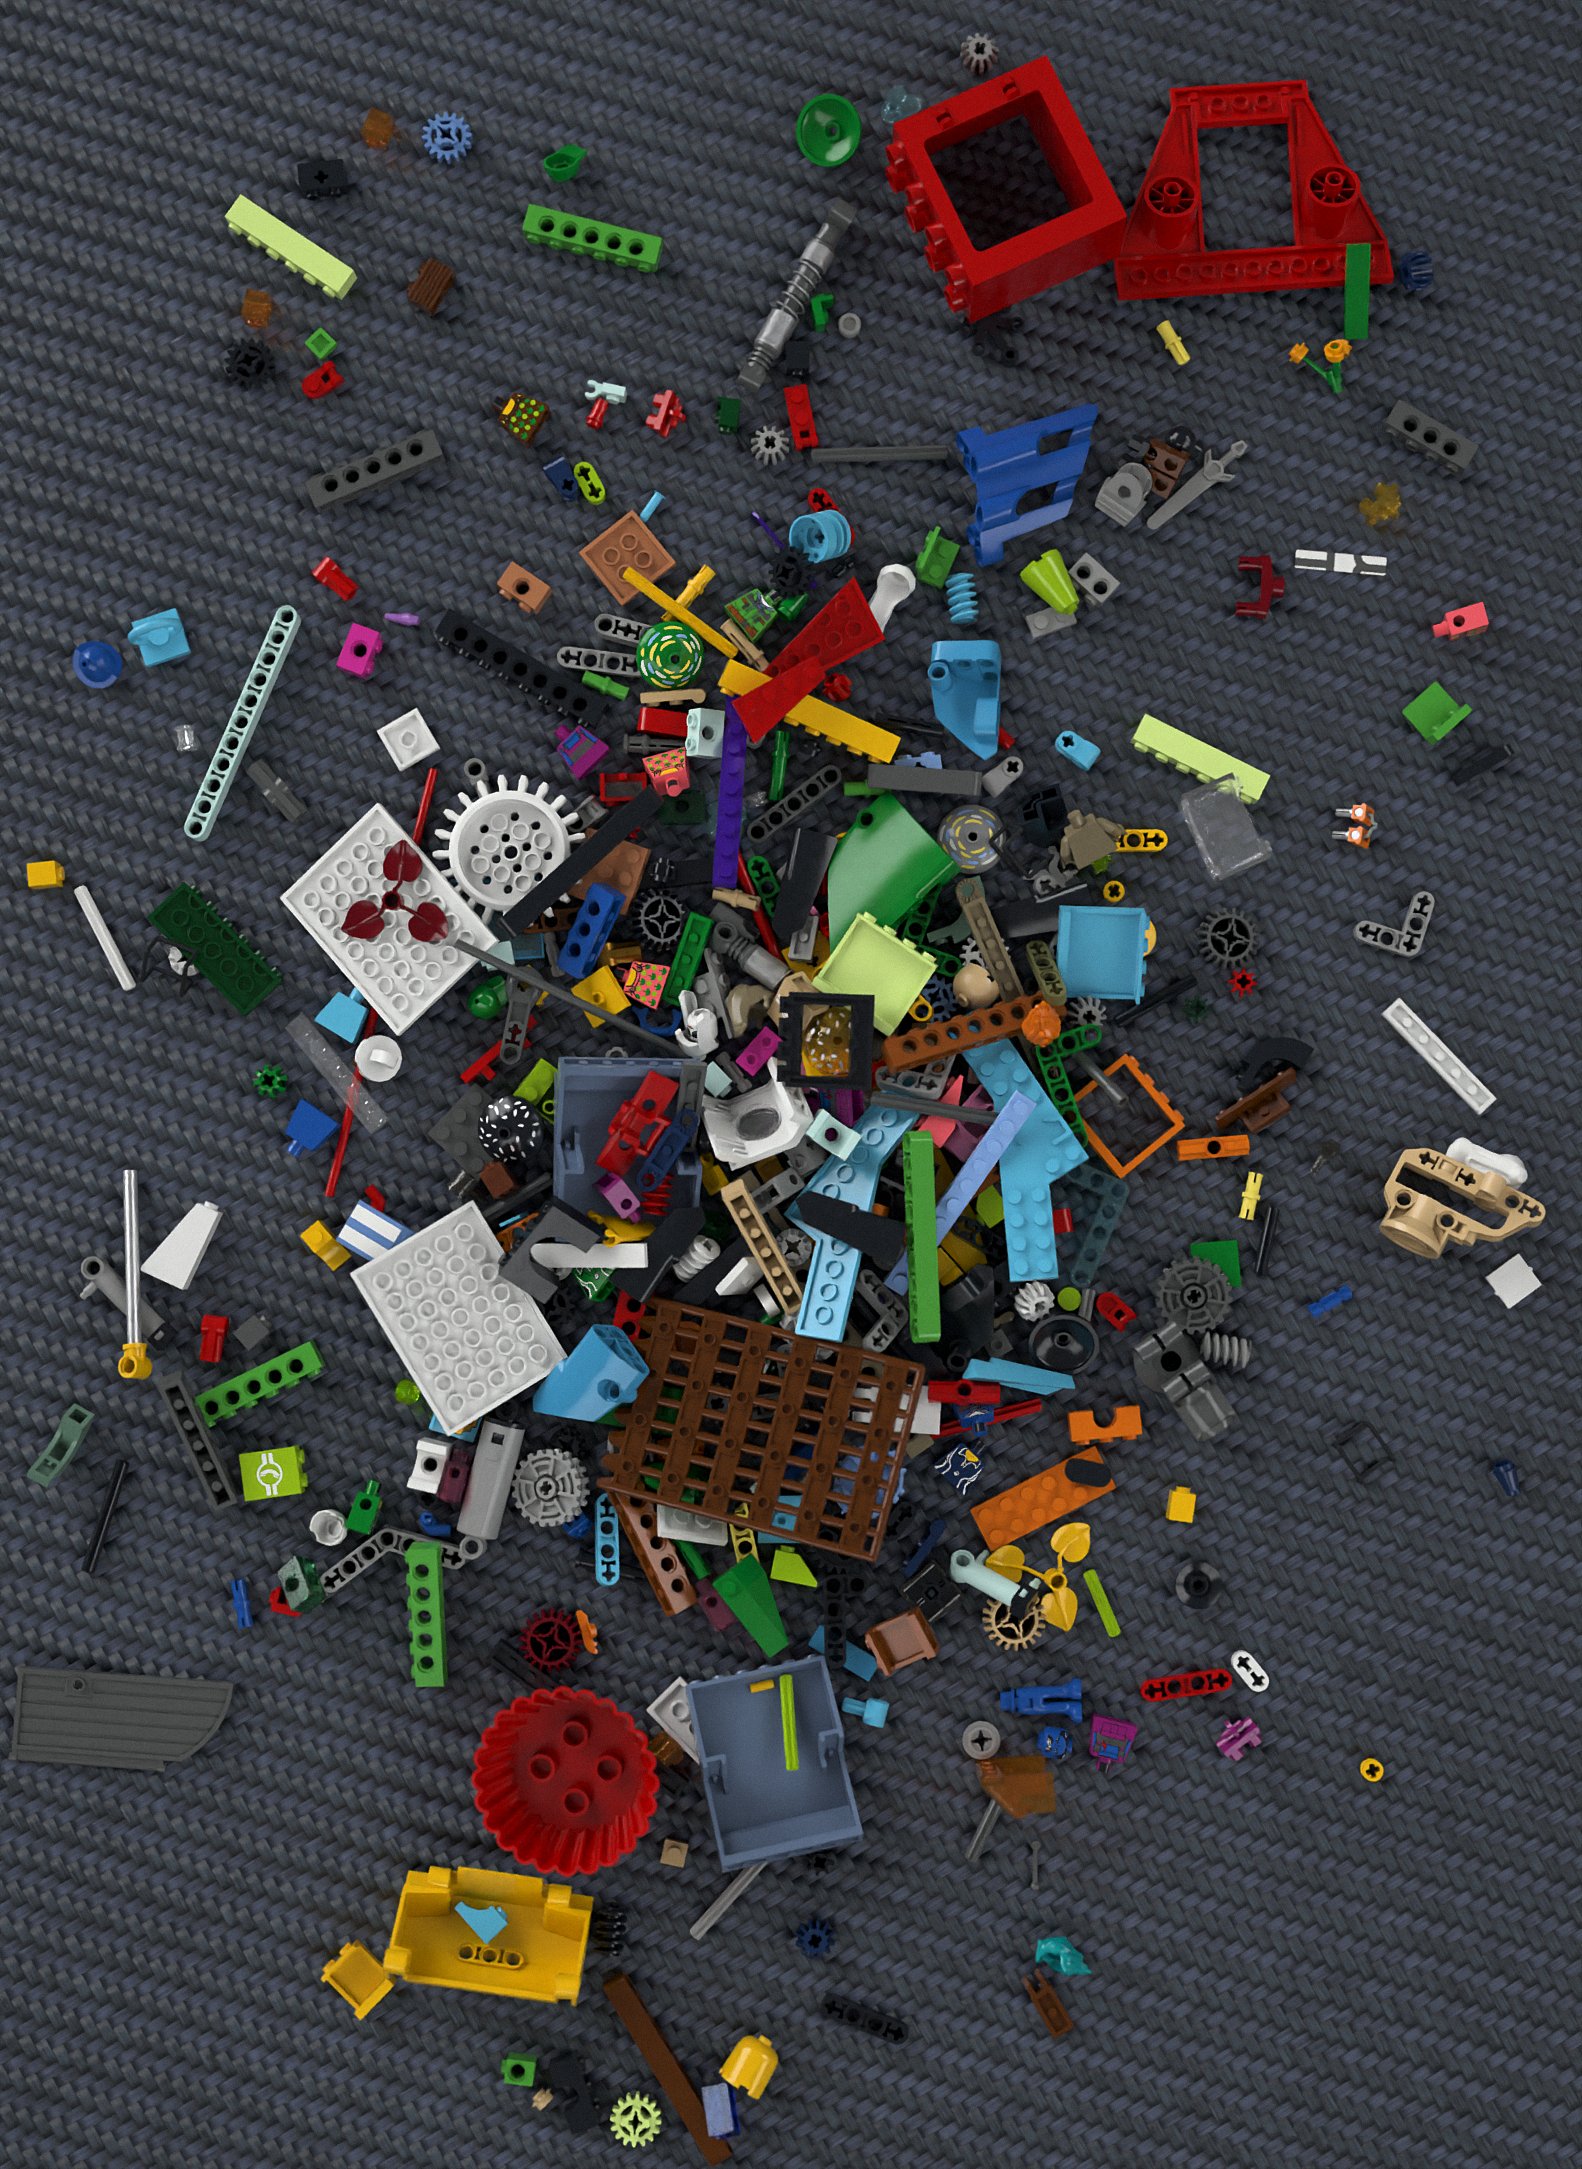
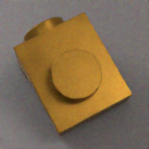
(769, 1168)

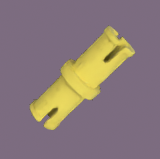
(1250, 1196)

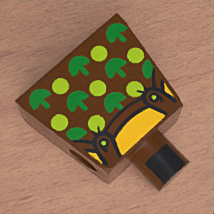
(521, 417)

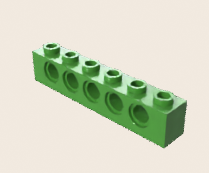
(539, 217)
(306, 1353)
(429, 1555)

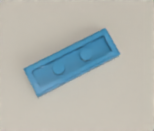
(857, 1659)

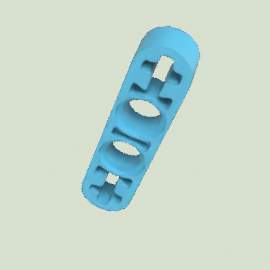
(603, 1539)

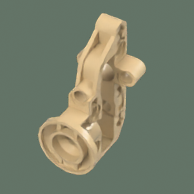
(1418, 1223)

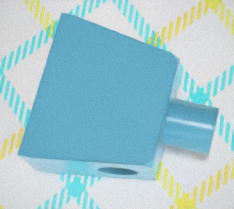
(345, 1015)

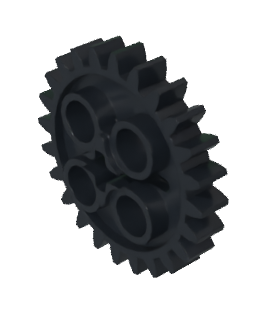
(832, 1558)

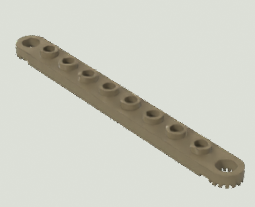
(999, 966)

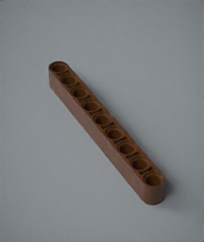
(665, 2065)

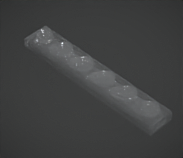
(337, 1073)

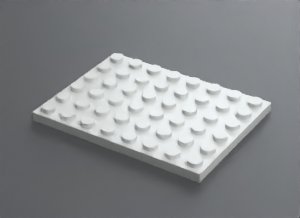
(394, 968)
(456, 1320)

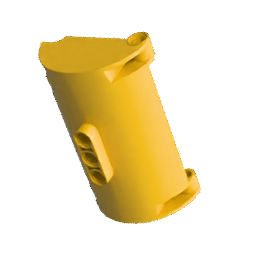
(543, 1935)

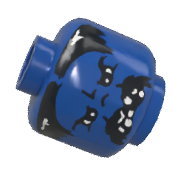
(1054, 1742)

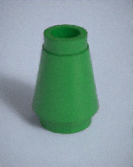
(791, 607)

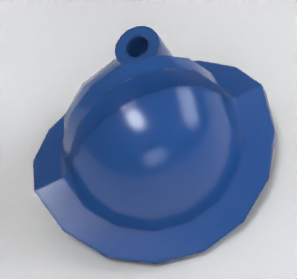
(97, 664)

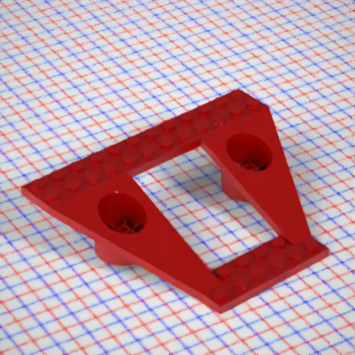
(1166, 248)

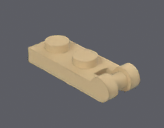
(674, 697)

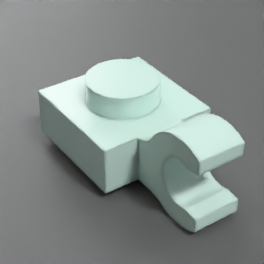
(610, 392)

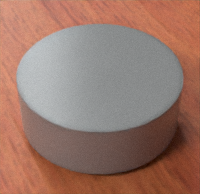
(849, 325)

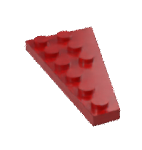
(833, 635)

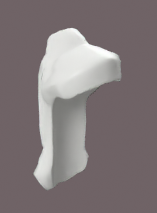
(893, 585)
(1483, 1160)

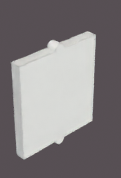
(1513, 1281)

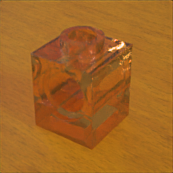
(378, 129)
(256, 308)
(666, 1749)

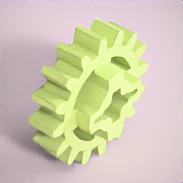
(625, 2119)

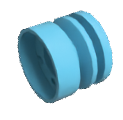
(821, 535)

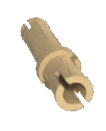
(753, 655)

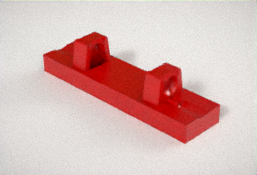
(483, 1064)

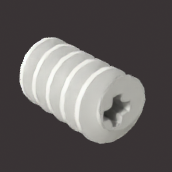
(696, 1258)

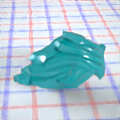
(1061, 1956)

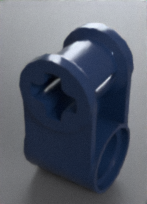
(561, 476)

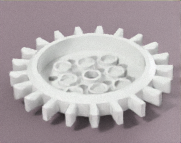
(496, 812)

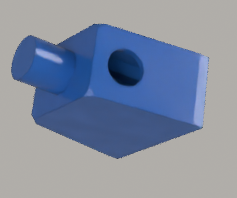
(309, 1128)

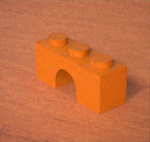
(1125, 1425)

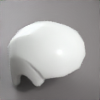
(329, 1527)

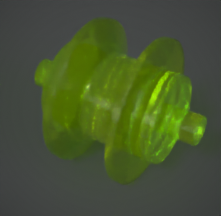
(1102, 863)
(407, 1392)

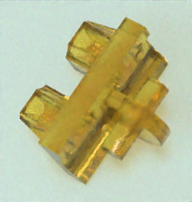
(1384, 507)

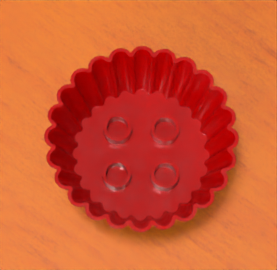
(565, 1781)

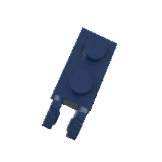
(924, 1545)

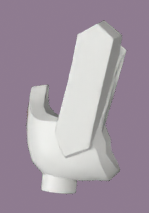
(705, 1042)

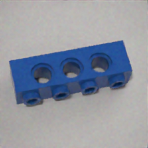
(591, 944)

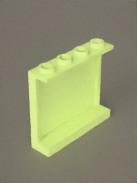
(877, 964)

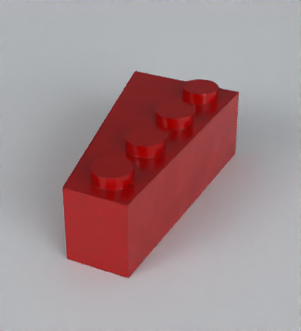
(774, 699)

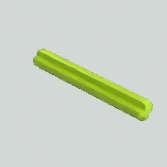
(789, 1722)

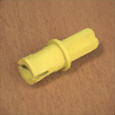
(1173, 342)

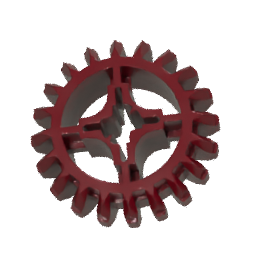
(541, 1637)

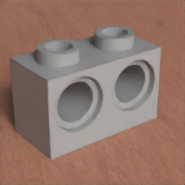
(1097, 576)

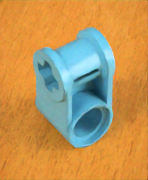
(1079, 751)

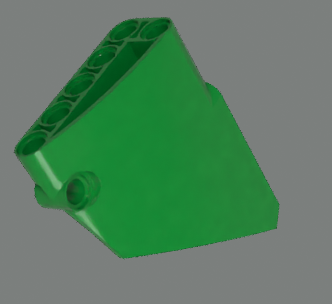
(883, 868)

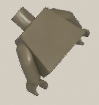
(1088, 839)

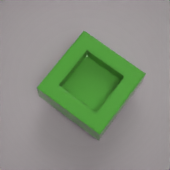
(321, 344)

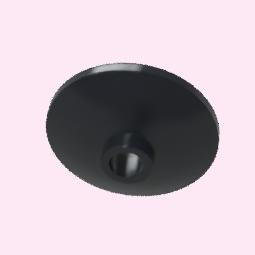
(1208, 1592)

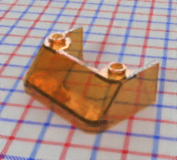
(1018, 1784)

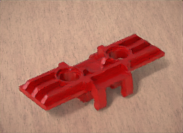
(631, 1120)

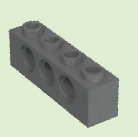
(1442, 437)

